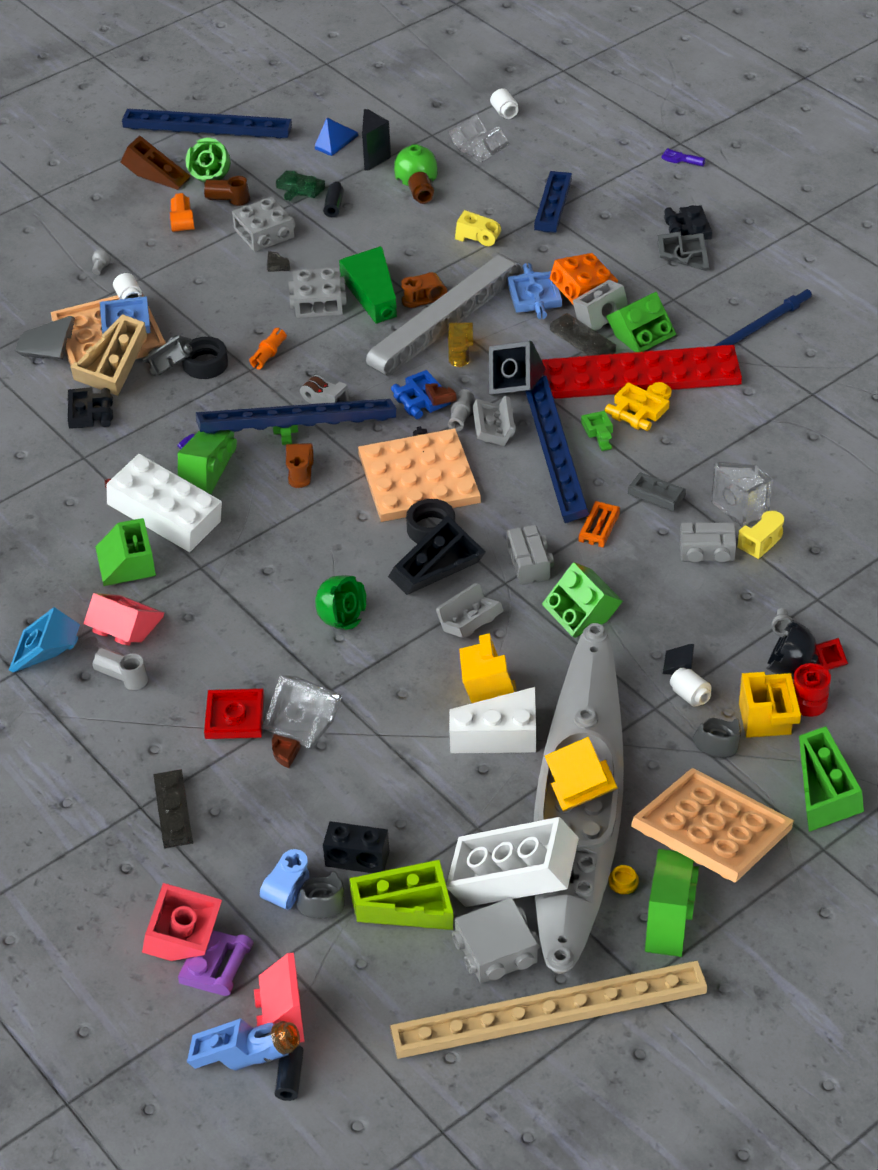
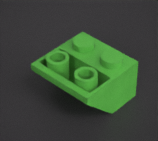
(642, 323)
(125, 553)
(581, 600)

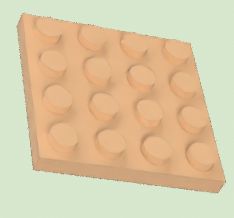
(88, 329)
(405, 474)
(712, 824)

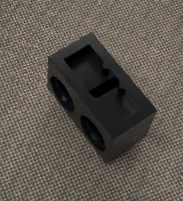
(356, 847)

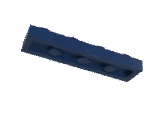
(553, 201)

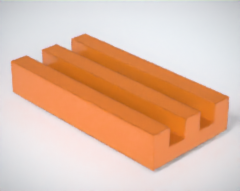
(594, 536)

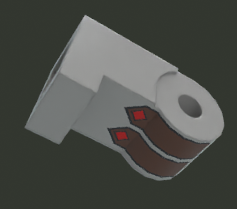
(319, 391)

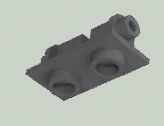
(175, 348)

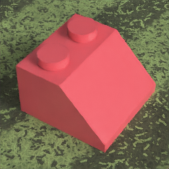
(121, 618)
(180, 924)
(280, 994)

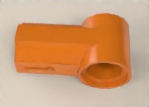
(181, 213)

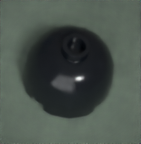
(793, 650)

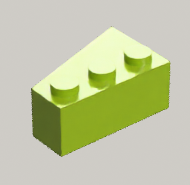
(404, 897)

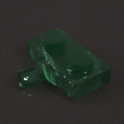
(299, 184)

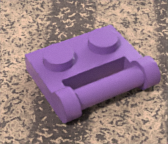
(201, 970)

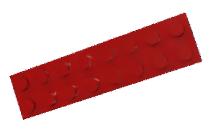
(611, 372)

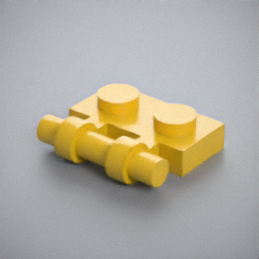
(639, 401)

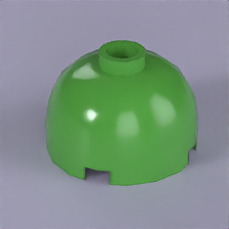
(208, 160)
(413, 160)

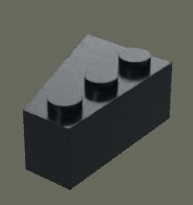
(436, 556)

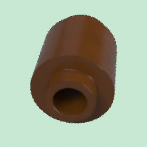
(421, 187)

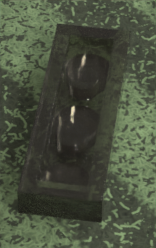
(581, 336)
(173, 809)

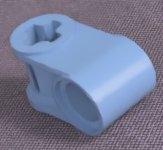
(286, 879)

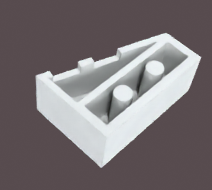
(495, 725)

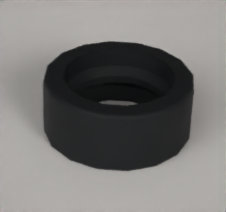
(209, 368)
(424, 509)

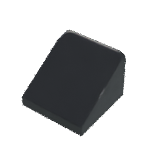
(678, 658)

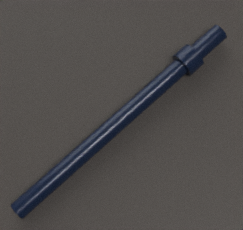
(790, 304)

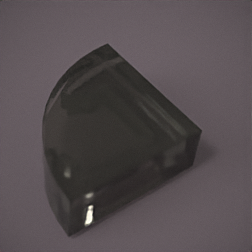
(277, 262)

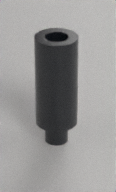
(333, 199)
(289, 1075)

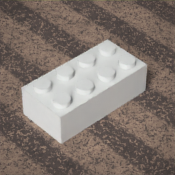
(164, 501)
(512, 862)

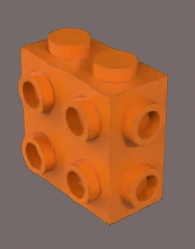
(579, 275)

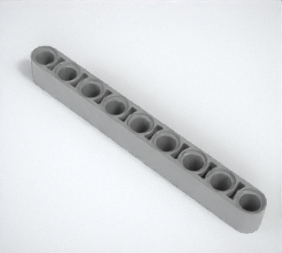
(435, 319)

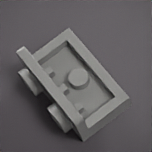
(493, 421)
(467, 611)

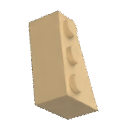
(112, 356)

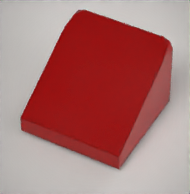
(831, 654)

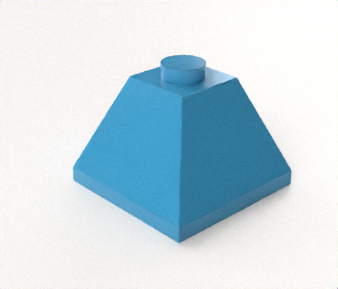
(45, 639)

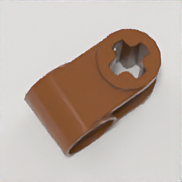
(422, 288)
(299, 462)

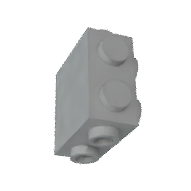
(263, 224)
(317, 292)
(496, 940)

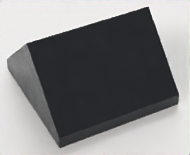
(375, 139)
(514, 368)

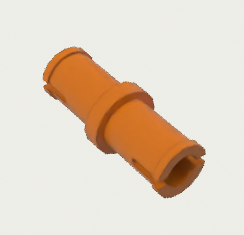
(267, 348)

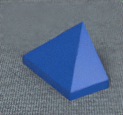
(334, 137)

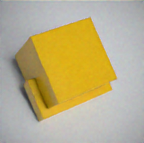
(485, 671)
(768, 704)
(579, 774)

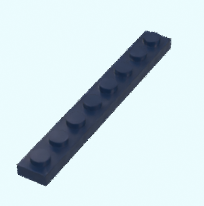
(207, 123)
(287, 416)
(557, 452)

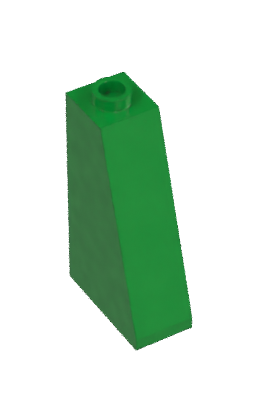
(370, 283)

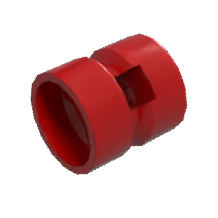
(812, 688)

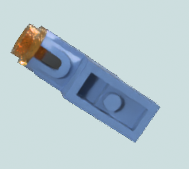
(241, 1045)

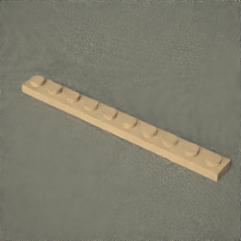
(547, 1009)

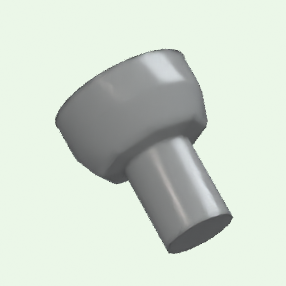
(100, 260)
(780, 622)

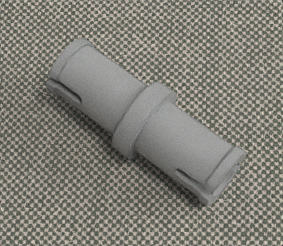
(460, 410)

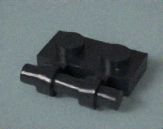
(693, 221)
(82, 411)

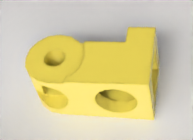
(477, 228)
(763, 535)

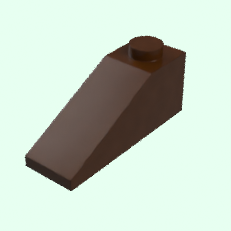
(153, 165)

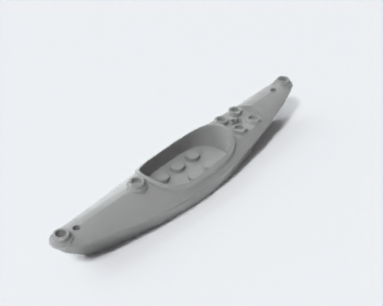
(591, 710)

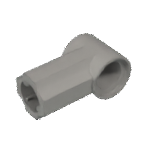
(128, 667)

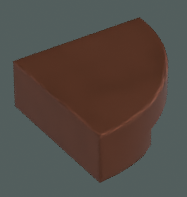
(440, 395)
(285, 749)

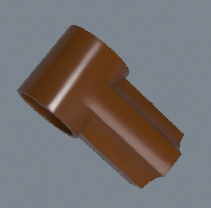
(233, 189)

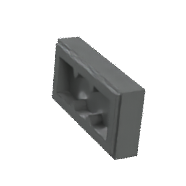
(656, 491)

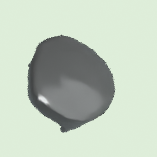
(718, 737)
(321, 897)

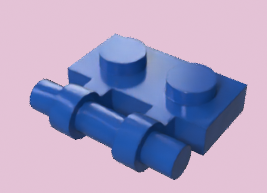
(416, 386)

